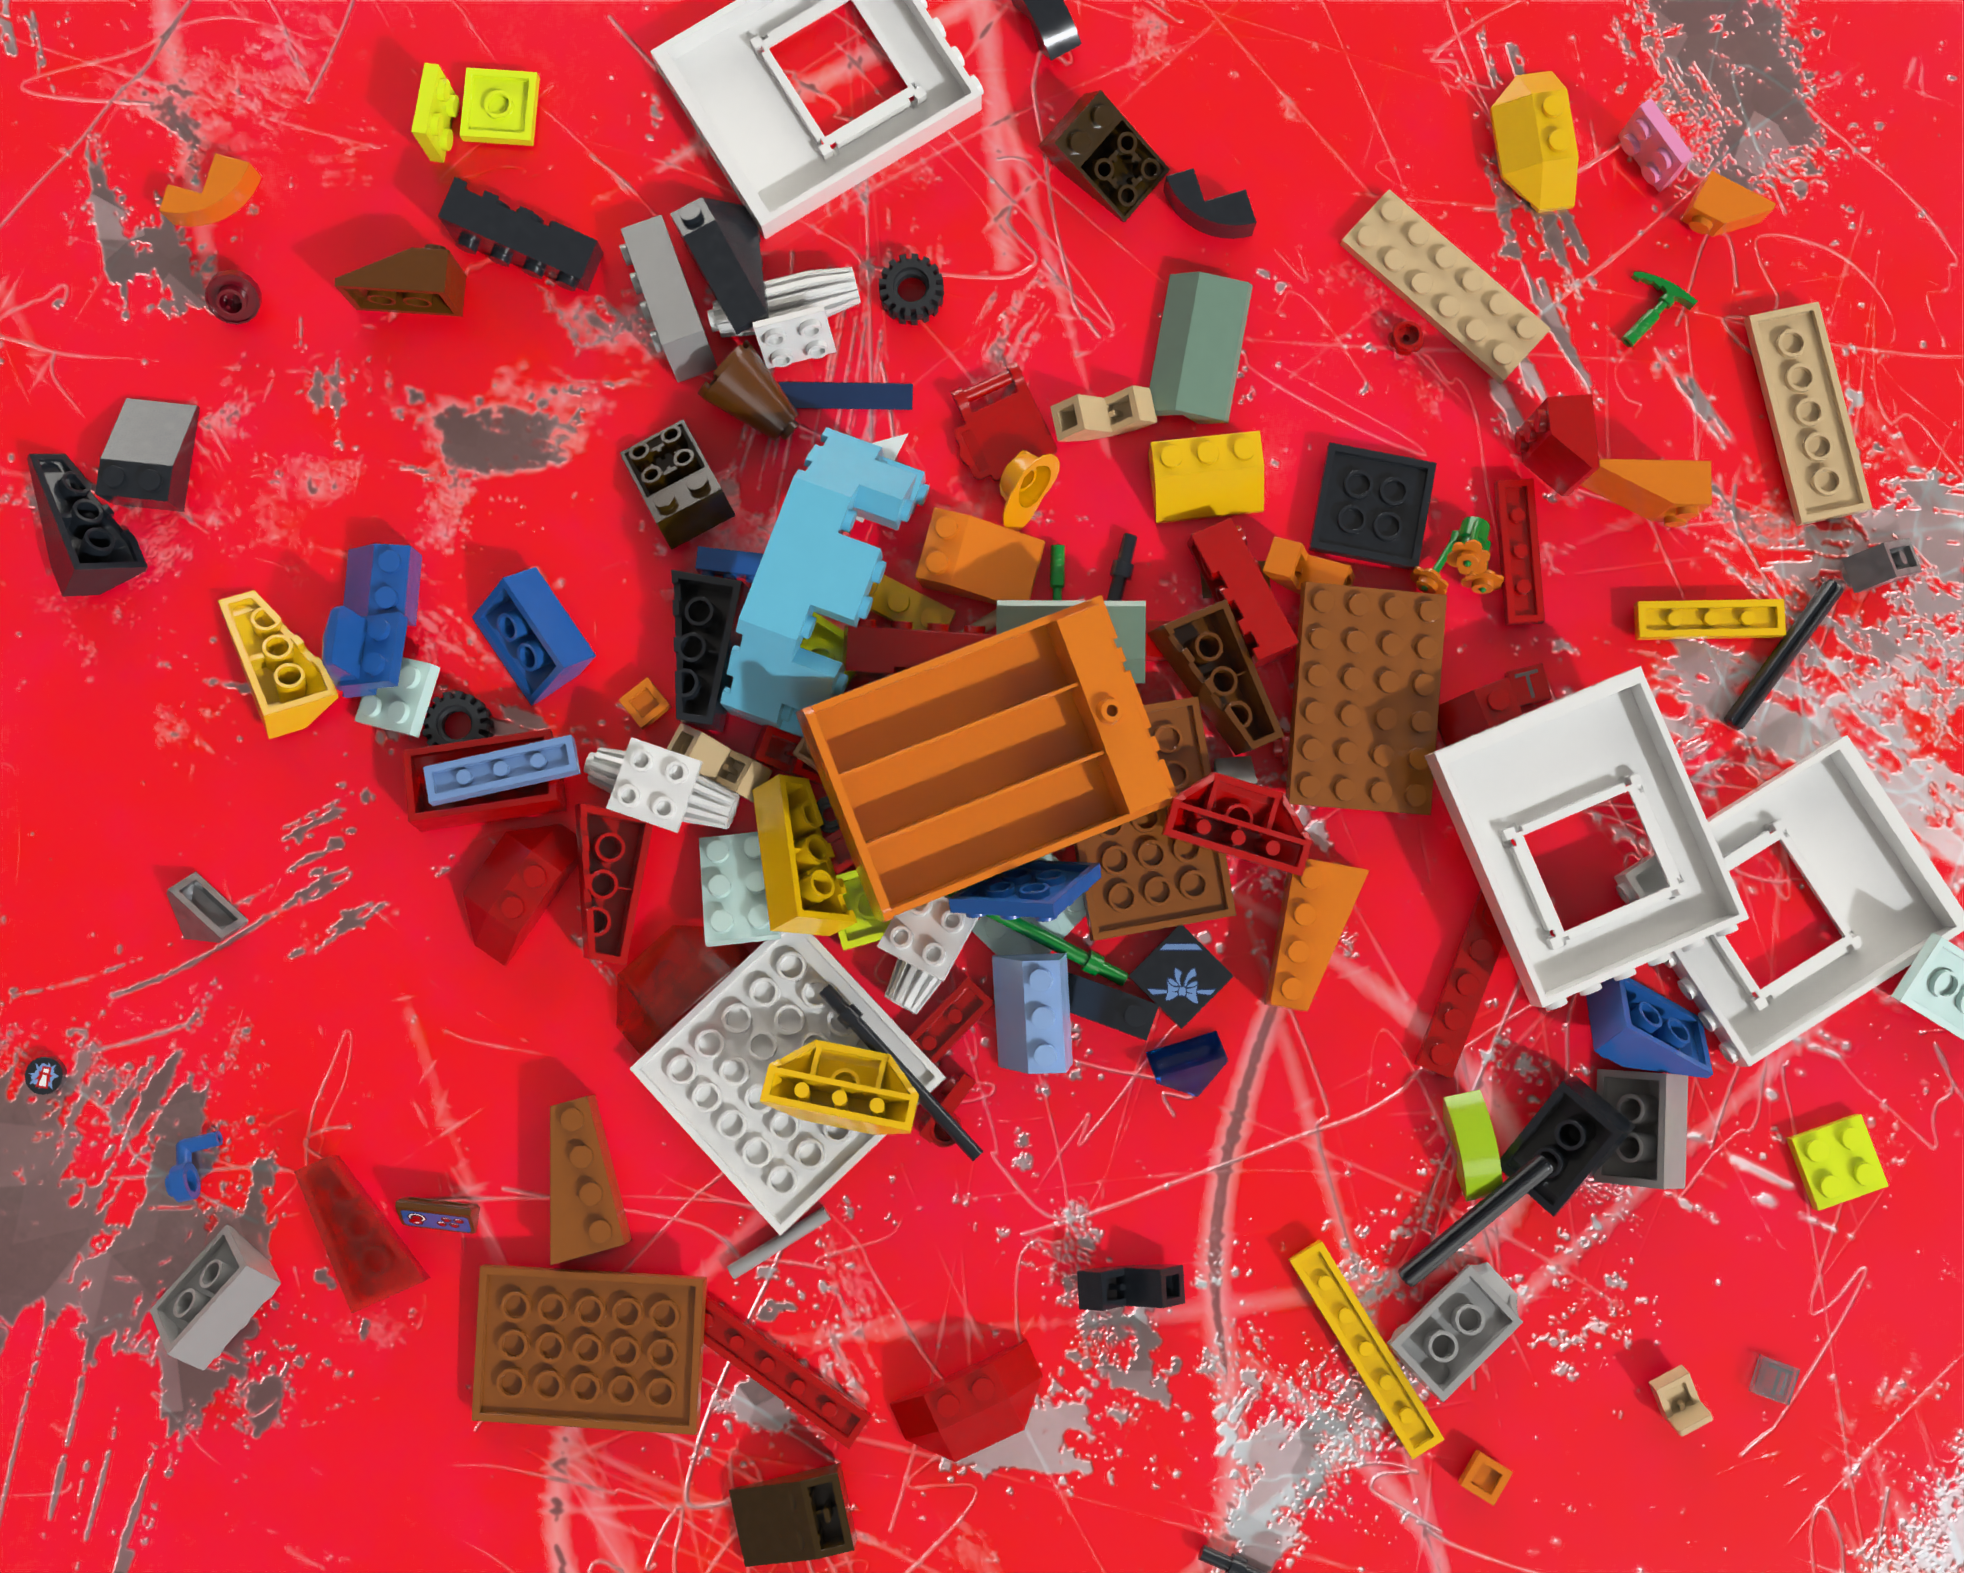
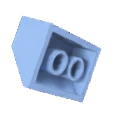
(1032, 1012)

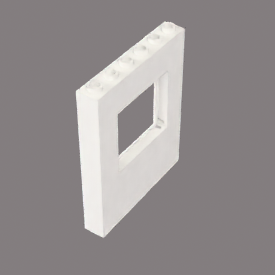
(764, 130)
(1556, 766)
(1860, 869)

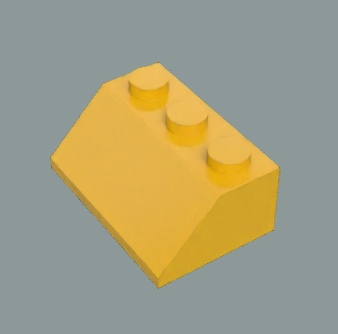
(1207, 476)

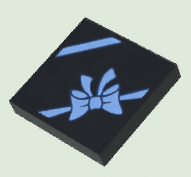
(1180, 976)

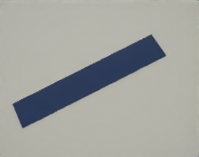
(849, 395)

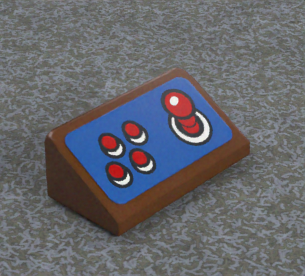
(438, 1214)

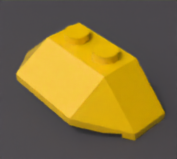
(1537, 141)
(842, 1089)

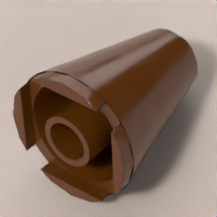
(751, 394)

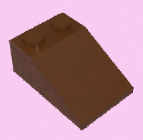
(408, 282)

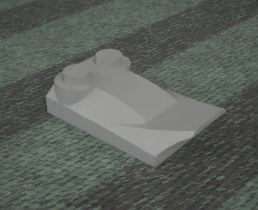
(1457, 1329)

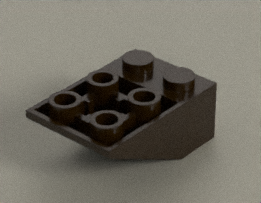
(1104, 155)
(677, 484)
(794, 1517)

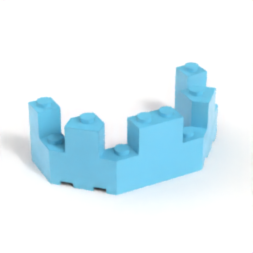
(818, 571)

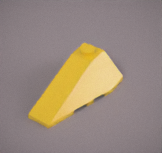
(281, 672)

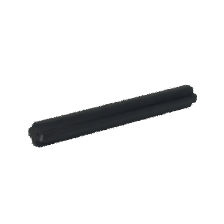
(1783, 654)
(1475, 1220)

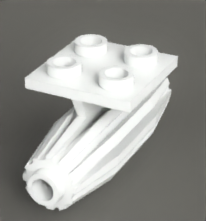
(797, 315)
(660, 787)
(926, 948)

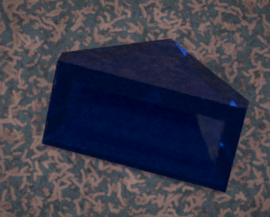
(1189, 1063)

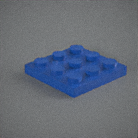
(1030, 890)

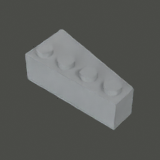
(667, 298)

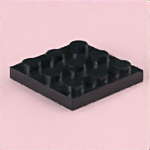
(1372, 506)

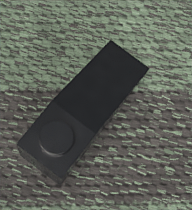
(1111, 1007)

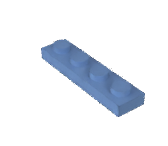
(501, 770)

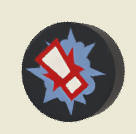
(45, 1075)

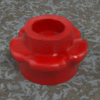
(1409, 329)
(1281, 746)

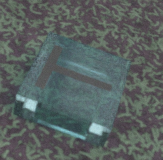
(1774, 1380)

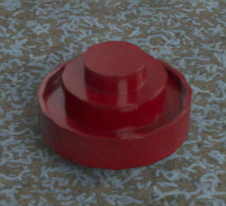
(233, 297)

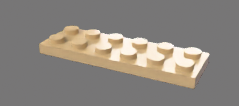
(1445, 286)
(1807, 414)

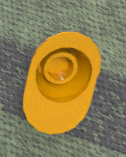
(1024, 486)

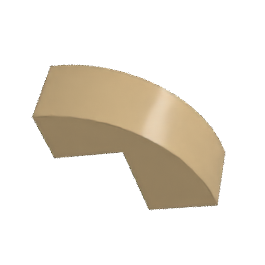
(1098, 417)
(720, 762)

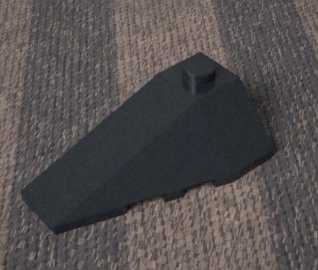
(728, 255)
(81, 536)

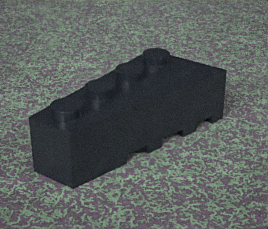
(519, 238)
(705, 633)

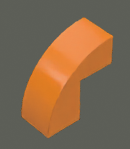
(225, 192)
(1291, 565)

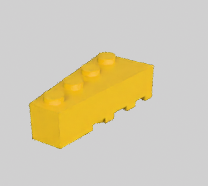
(797, 862)

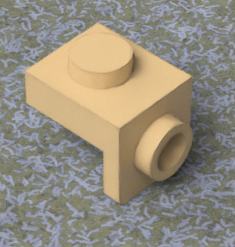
(1679, 1401)

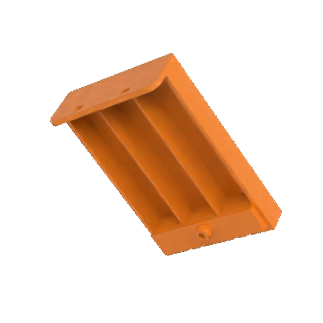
(987, 758)

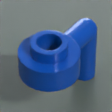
(183, 1178)

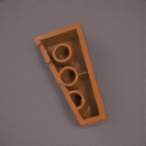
(583, 1186)

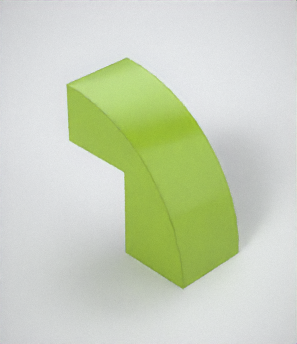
(1474, 1142)

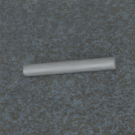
(778, 1243)

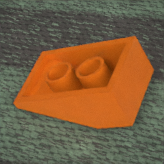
(1655, 488)
(978, 559)

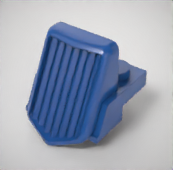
(363, 650)

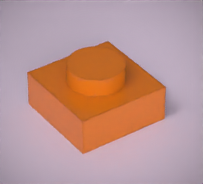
(645, 703)
(1485, 1477)

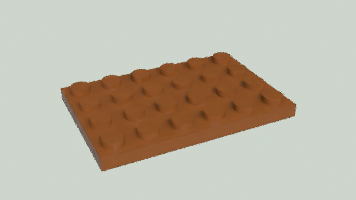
(1365, 698)
(1145, 875)
(589, 1349)

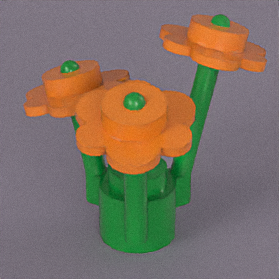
(1470, 553)

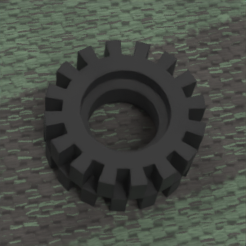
(906, 269)
(453, 703)

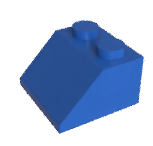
(383, 580)

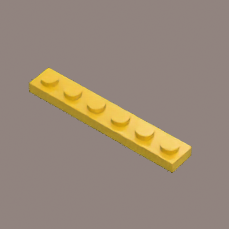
(1366, 1349)

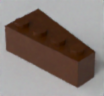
(1218, 669)

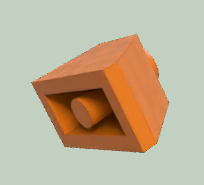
(1724, 206)

